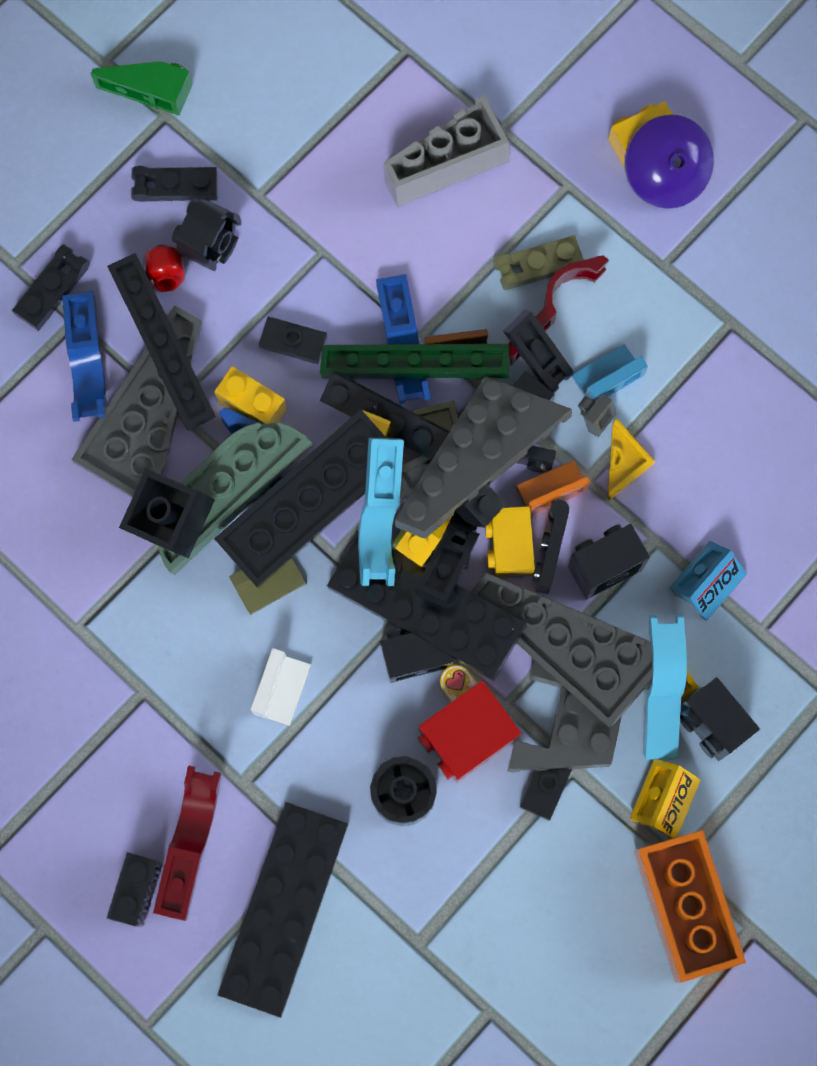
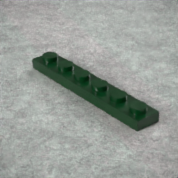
(416, 361)

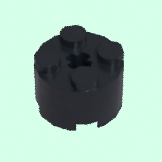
(206, 233)
(413, 775)

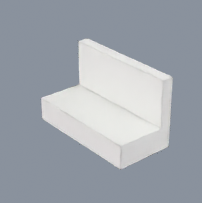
(280, 688)

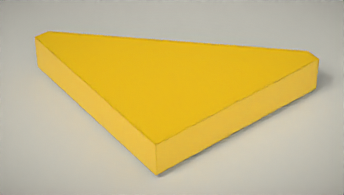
(626, 461)

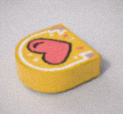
(456, 681)

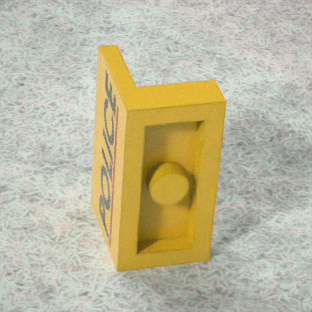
(665, 798)

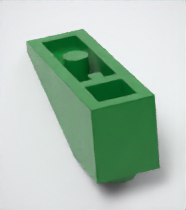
(149, 83)

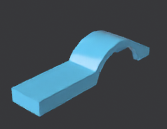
(378, 511)
(666, 688)

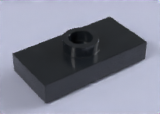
(292, 340)
(545, 792)

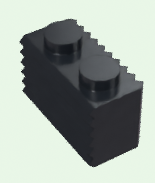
(134, 890)

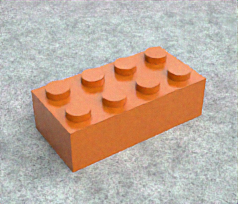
(689, 907)

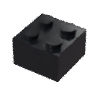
(167, 513)
(608, 561)
(717, 720)

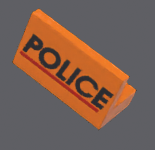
(553, 485)

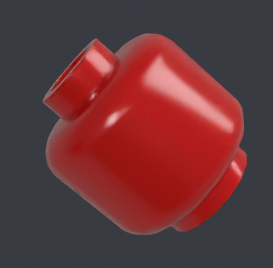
(164, 268)

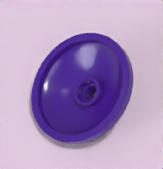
(651, 158)

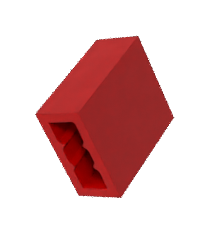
(468, 732)

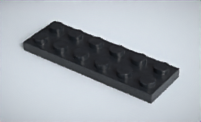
(301, 502)
(465, 628)
(283, 910)

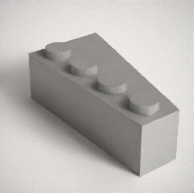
(449, 154)

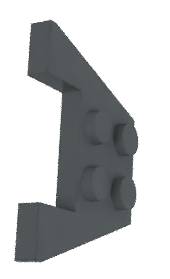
(576, 736)

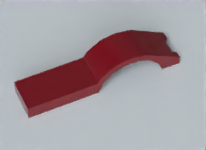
(587, 269)
(187, 844)

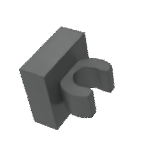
(597, 414)

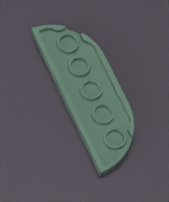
(237, 476)

